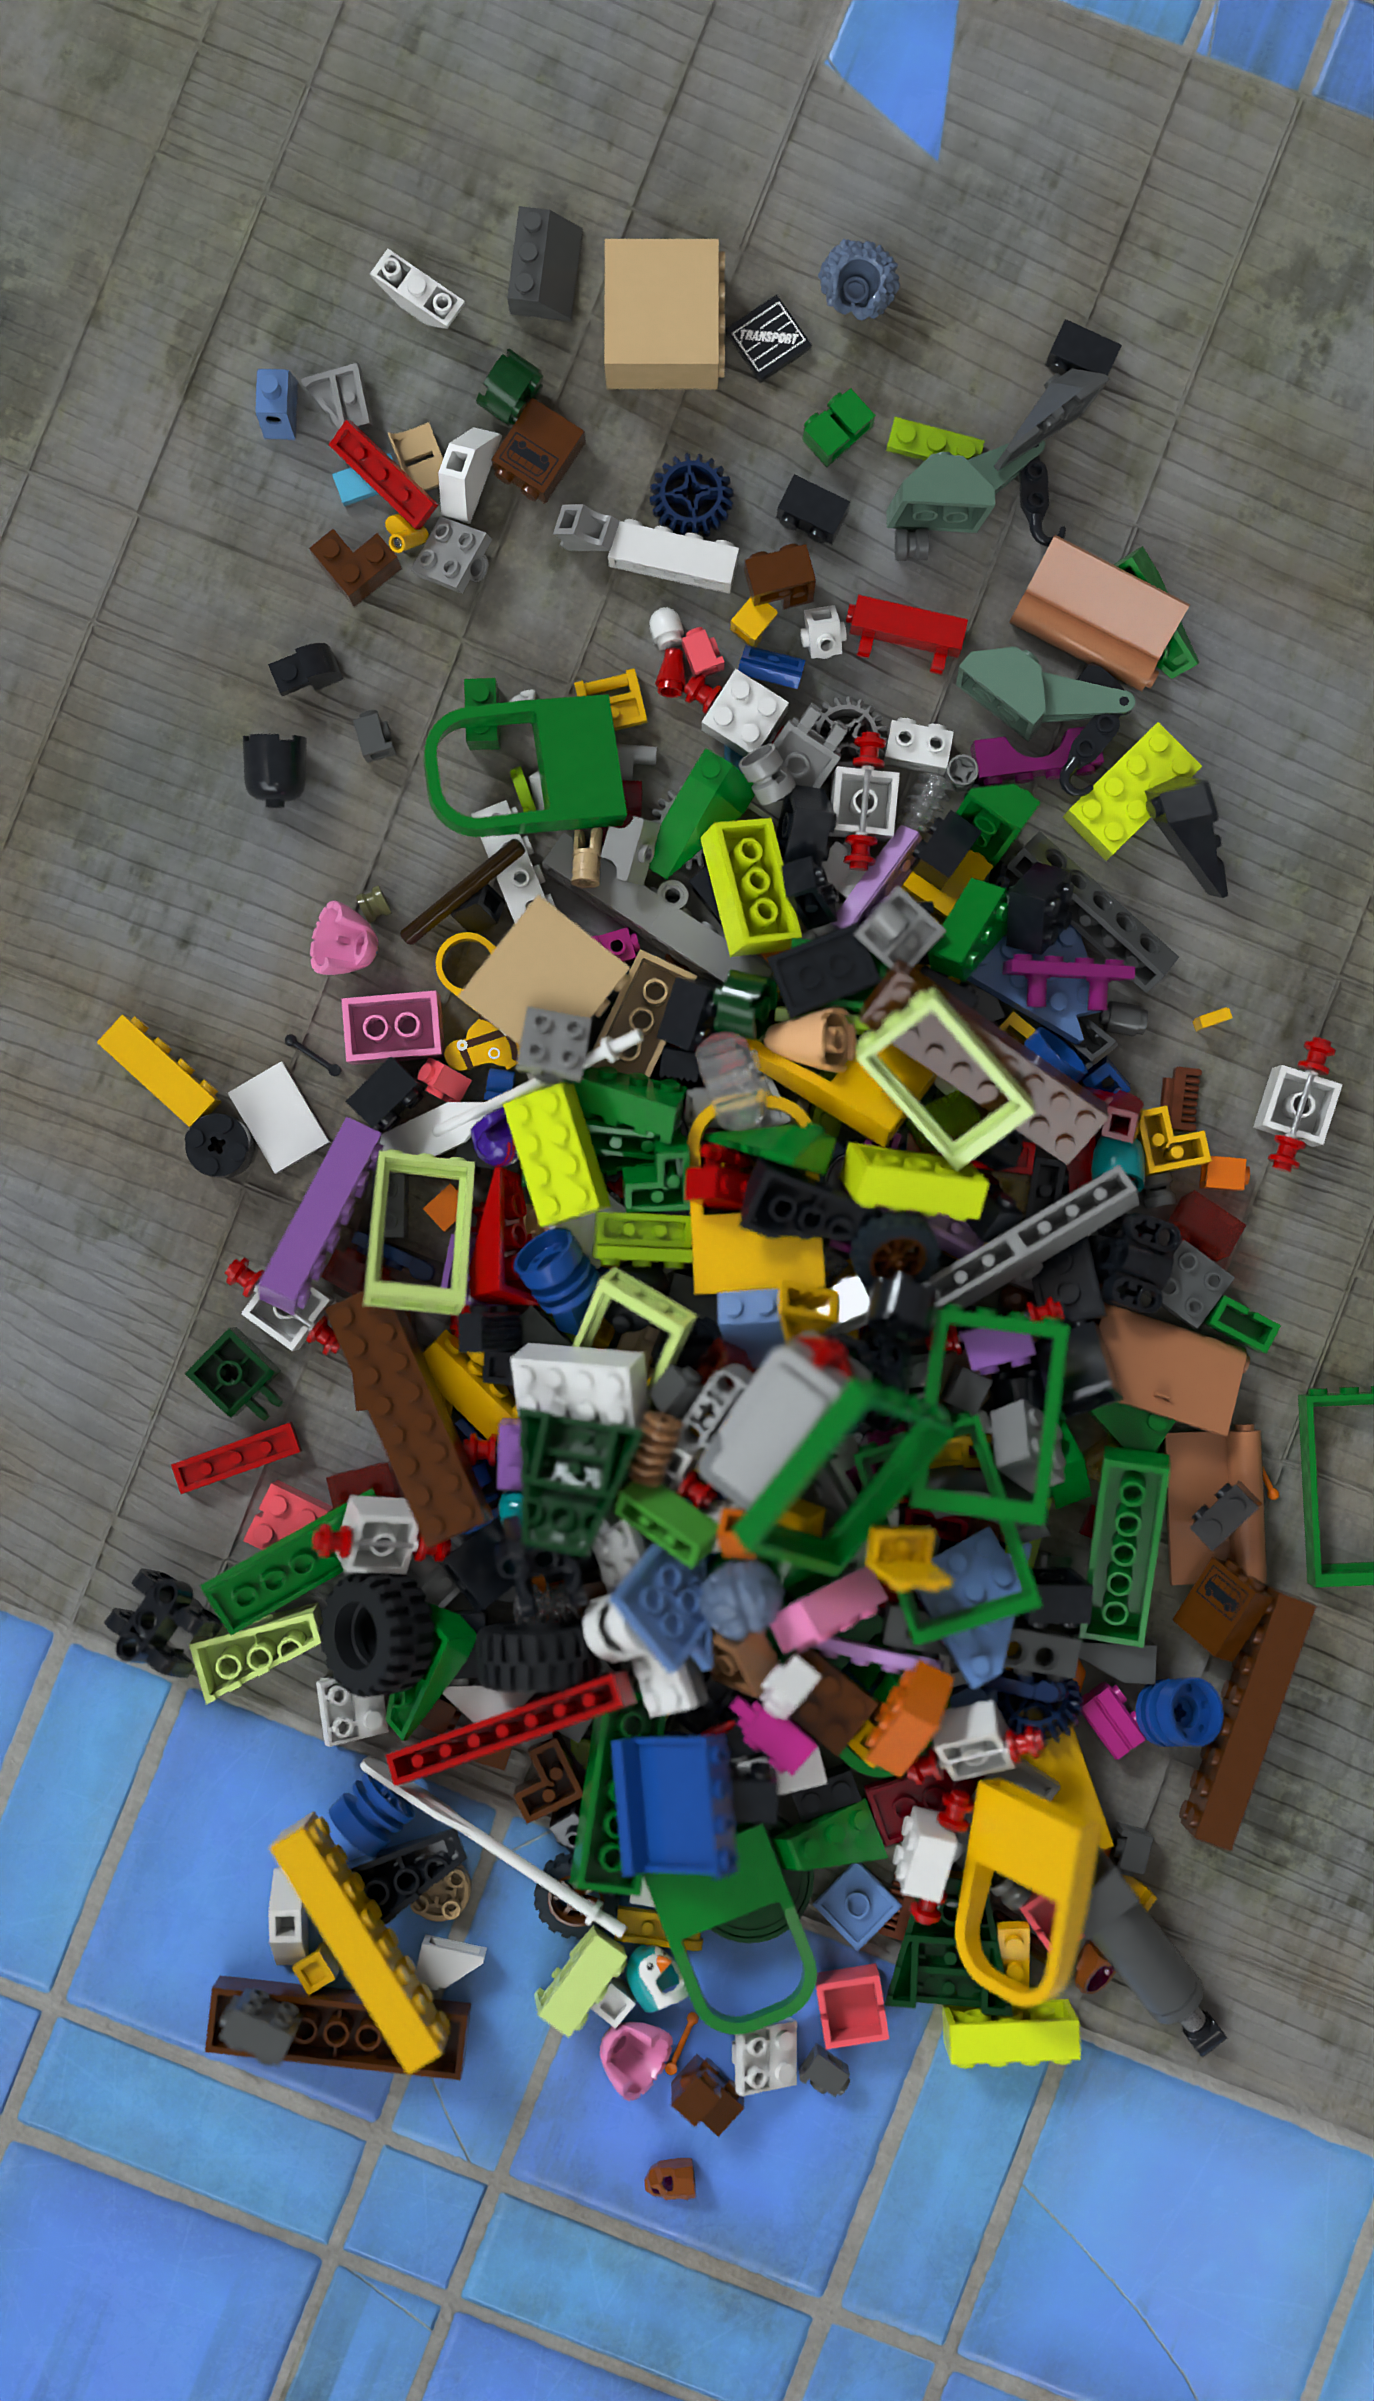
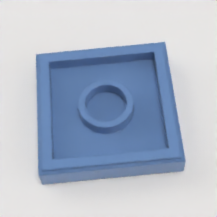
(857, 1905)

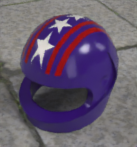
(494, 1140)

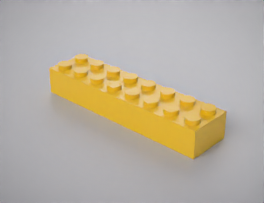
(361, 1941)

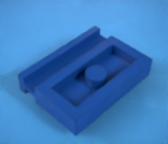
(771, 666)

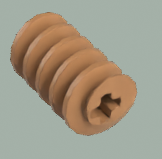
(656, 1448)

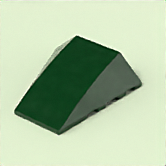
(570, 1477)
(932, 1968)

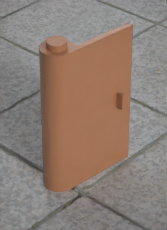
(1099, 613)
(1173, 1369)
(1198, 1470)

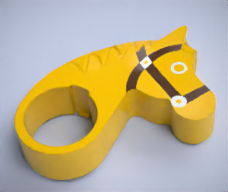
(483, 1041)

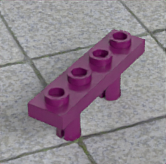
(1053, 966)

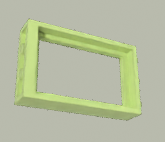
(987, 1131)
(415, 1296)
(645, 1302)

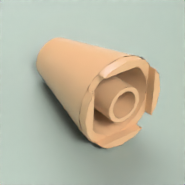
(815, 1039)

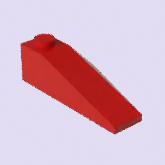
(498, 1244)

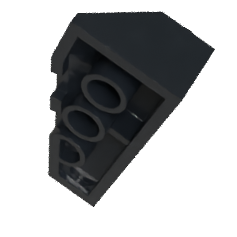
(1186, 816)
(795, 1205)
(408, 1870)

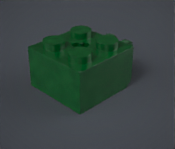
(255, 1372)

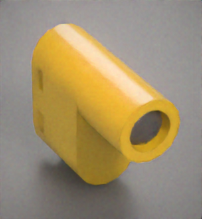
(403, 534)

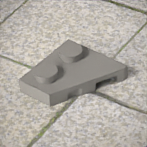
(342, 395)

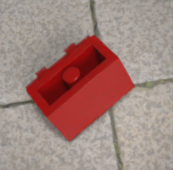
(717, 1185)

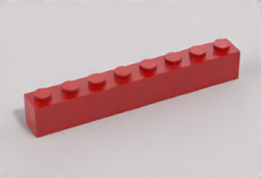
(511, 1728)

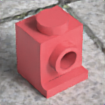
(702, 653)
(443, 1081)

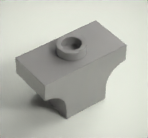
(585, 529)
(631, 849)

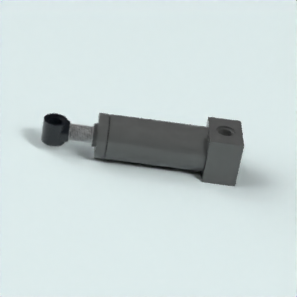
(1146, 1957)

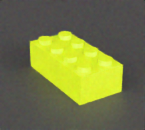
(1119, 799)
(750, 886)
(557, 1155)
(912, 1182)
(1029, 2036)

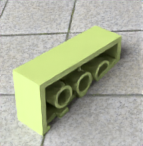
(230, 1661)

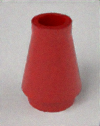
(671, 674)

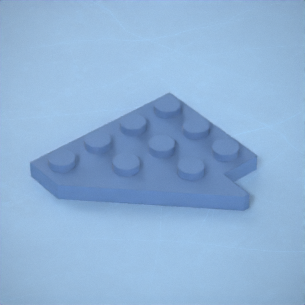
(1065, 996)
(979, 1575)
(663, 1608)

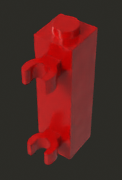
(906, 627)

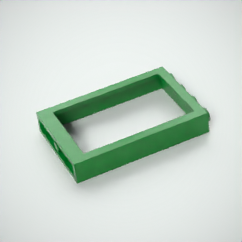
(987, 1506)
(831, 1554)
(1329, 1573)
(982, 1613)

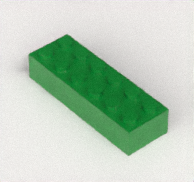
(1125, 1544)
(597, 1844)

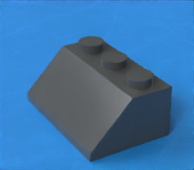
(544, 265)

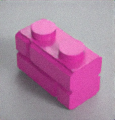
(1110, 1719)

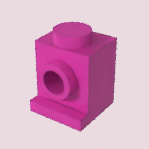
(629, 942)

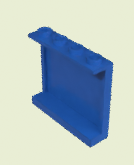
(674, 1805)

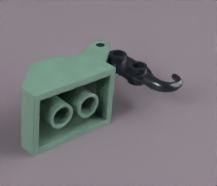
(960, 493)
(1024, 697)

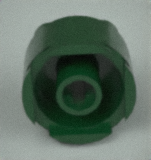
(509, 387)
(745, 1004)

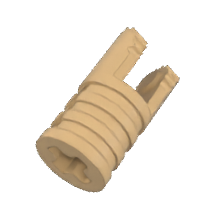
(587, 860)

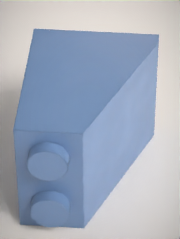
(751, 1322)

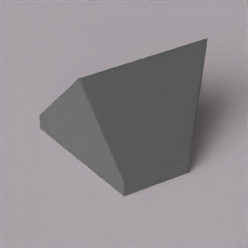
(1095, 1043)

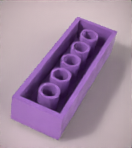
(319, 1217)

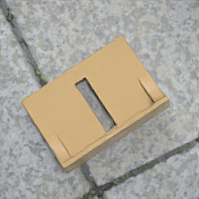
(414, 445)

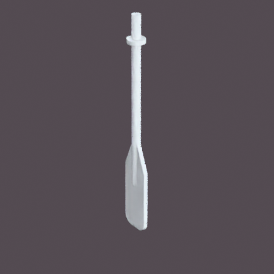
(451, 1122)
(445, 1814)

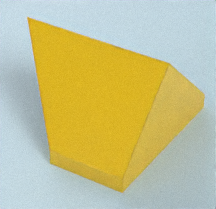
(805, 1308)

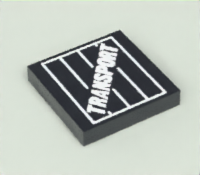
(768, 338)

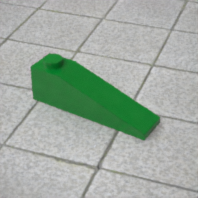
(1179, 653)
(710, 795)
(791, 1145)
(452, 1648)

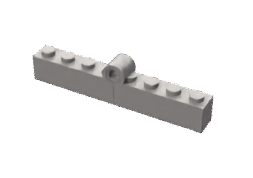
(654, 918)
(1023, 1248)

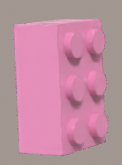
(394, 1026)
(828, 1611)

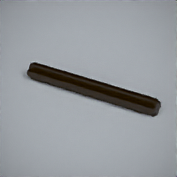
(462, 891)

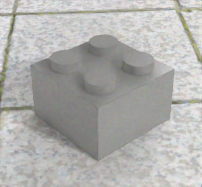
(1018, 1442)

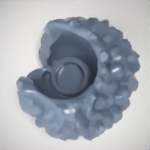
(859, 279)
(741, 1598)

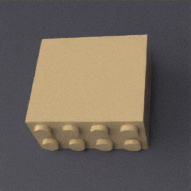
(664, 313)
(544, 966)

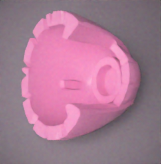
(342, 941)
(634, 2056)

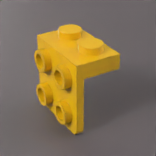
(904, 1557)

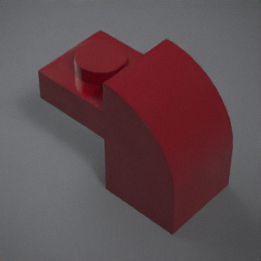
(1124, 1114)

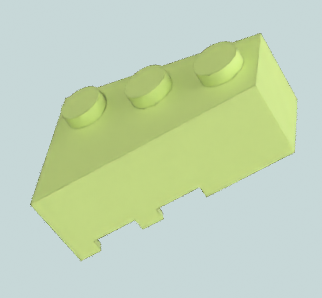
(581, 1981)

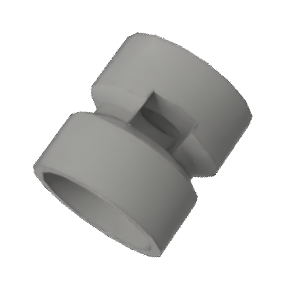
(765, 770)

